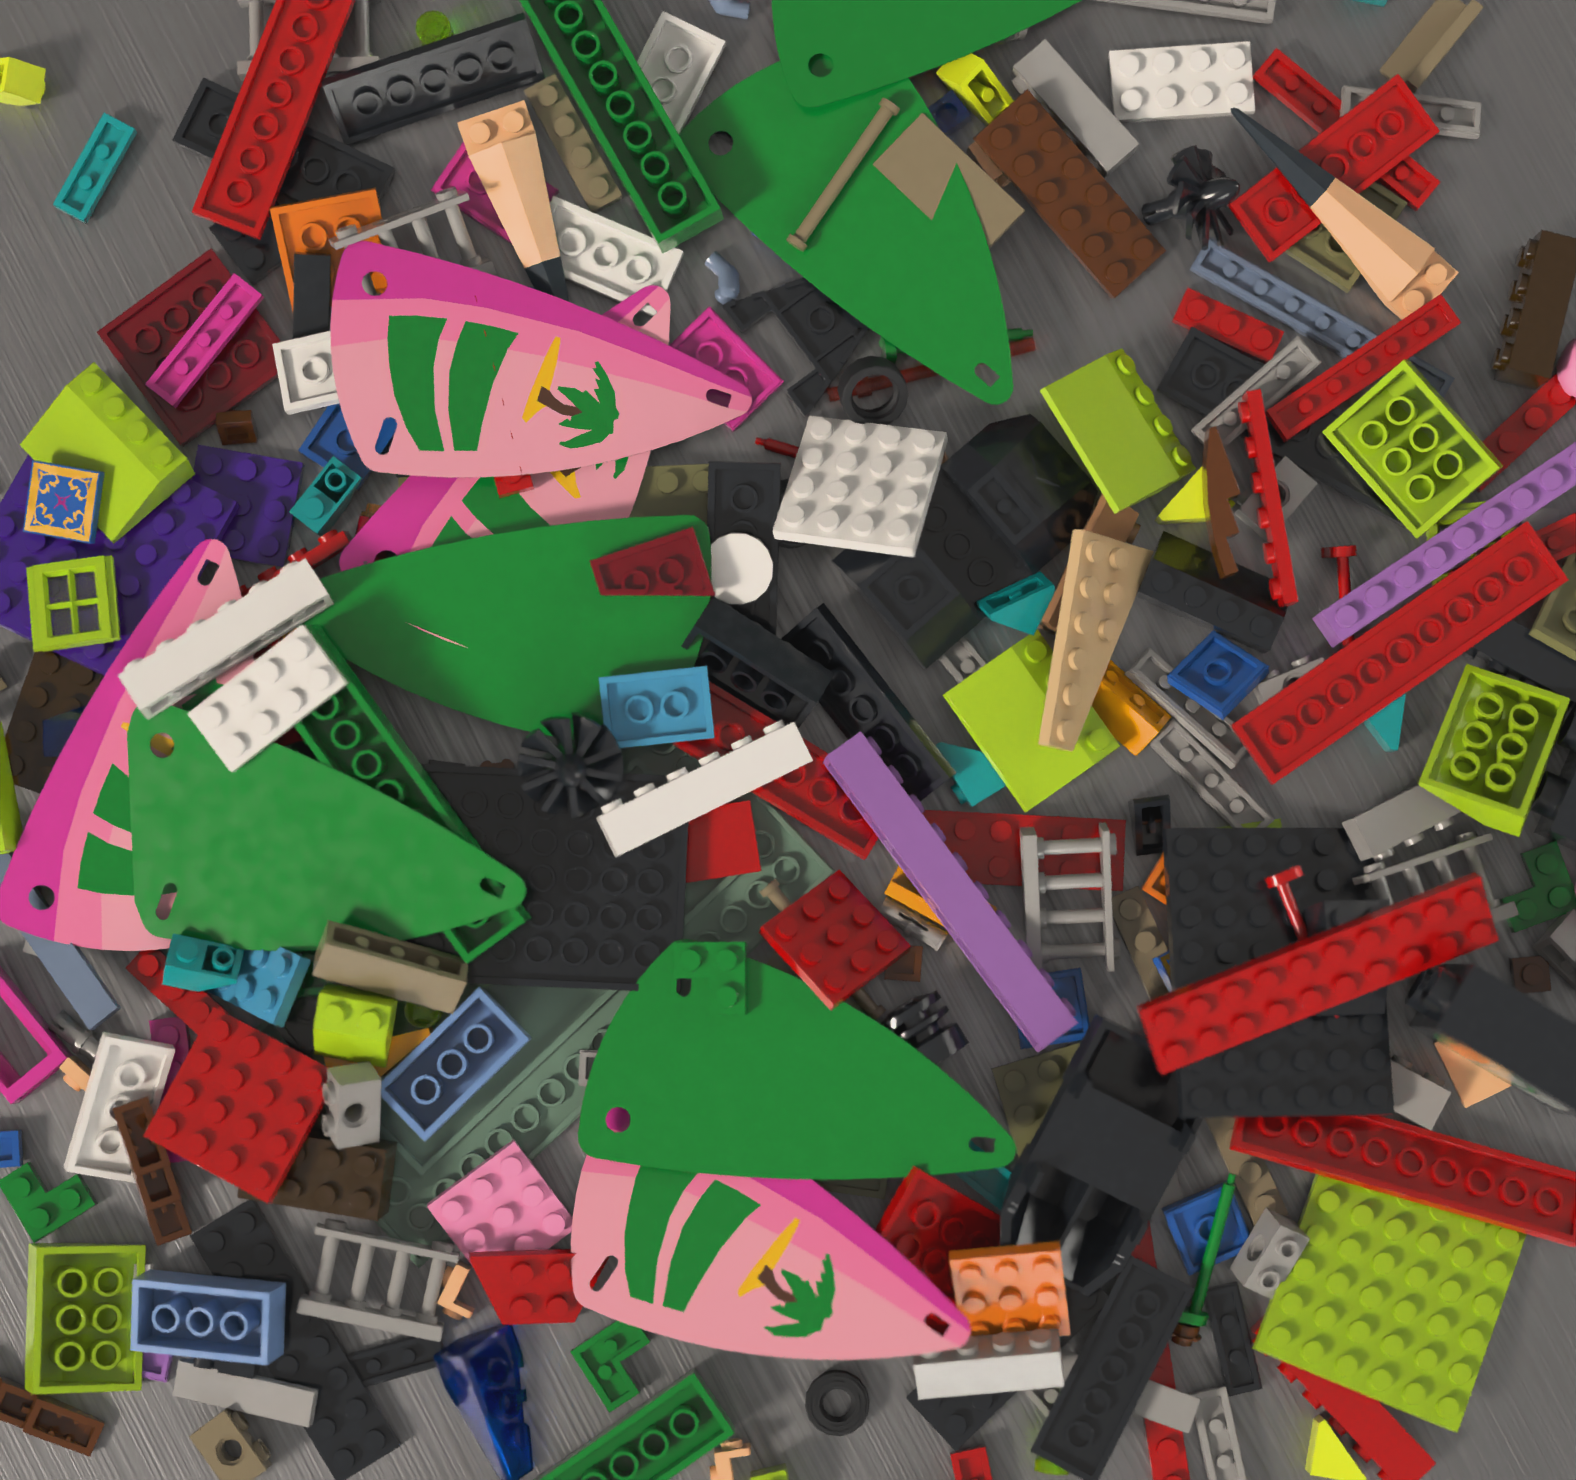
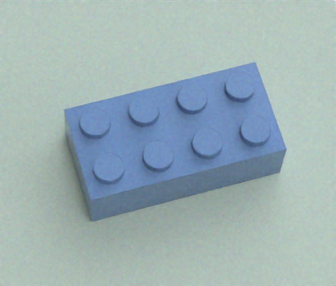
(453, 1063)
(208, 1316)

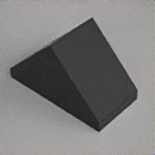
(1148, 820)

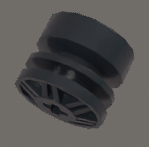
(921, 1028)

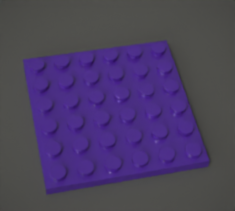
(142, 558)

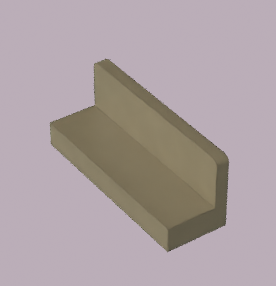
(1430, 41)

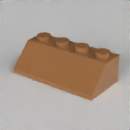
(1102, 522)

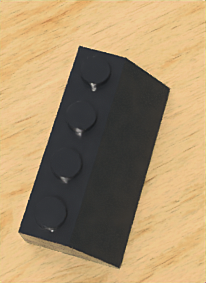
(1188, 584)
(757, 665)

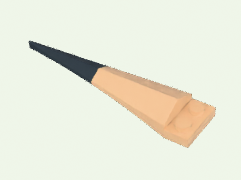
(511, 170)
(1388, 255)

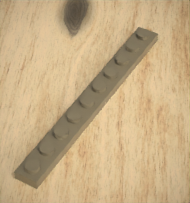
(1143, 944)

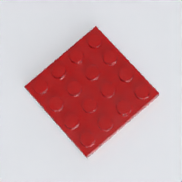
(240, 1105)
(931, 1220)

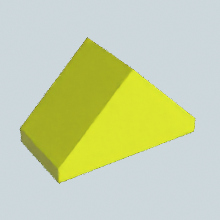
(1328, 1456)

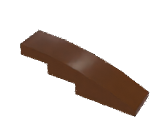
(1219, 488)
(151, 1173)
(48, 1418)

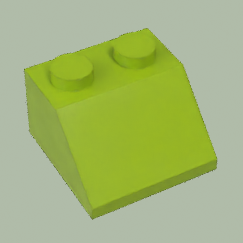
(354, 1024)

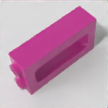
(13, 1085)

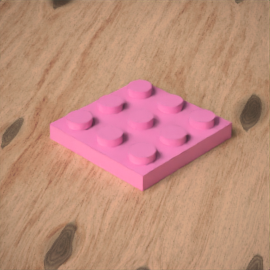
(502, 1207)

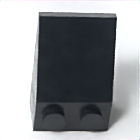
(1335, 913)

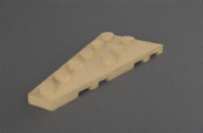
(1093, 610)

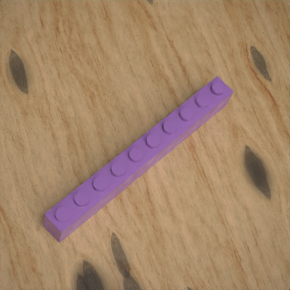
(1448, 548)
(950, 891)

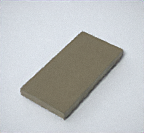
(922, 165)

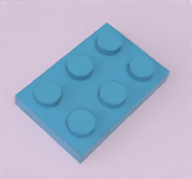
(658, 706)
(266, 984)

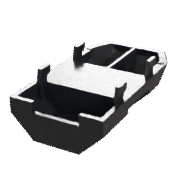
(991, 521)
(1099, 1157)

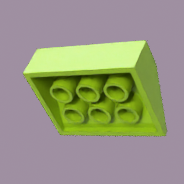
(1118, 430)
(104, 431)
(1412, 448)
(1004, 716)
(1494, 748)
(81, 1318)

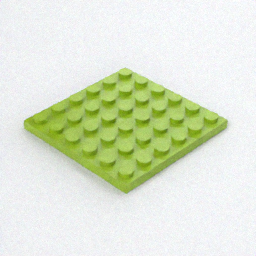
(1391, 1299)

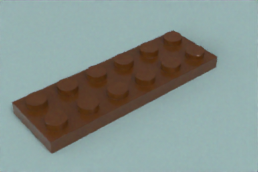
(1069, 194)

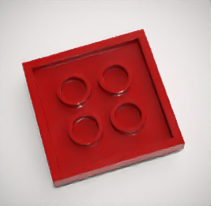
(834, 939)

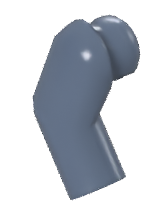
(732, 8)
(727, 278)

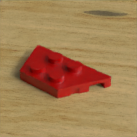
(530, 1285)

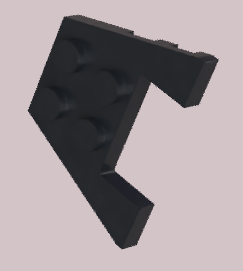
(815, 324)

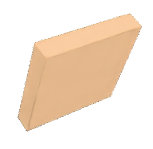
(1468, 1079)

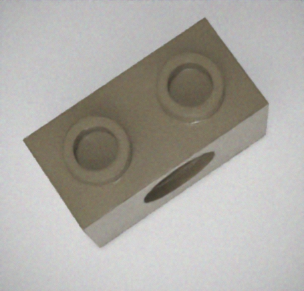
(211, 1441)

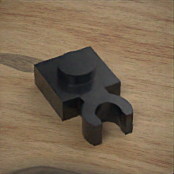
(228, 1367)

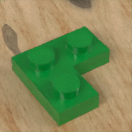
(1551, 888)
(724, 966)
(41, 1209)
(602, 1365)

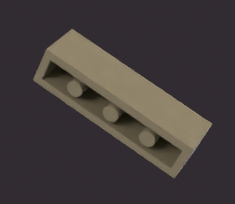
(390, 967)

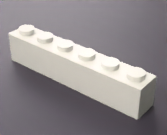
(225, 638)
(704, 788)

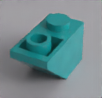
(327, 497)
(974, 774)
(201, 964)

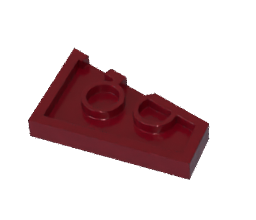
(655, 568)

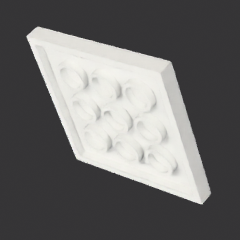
(861, 486)

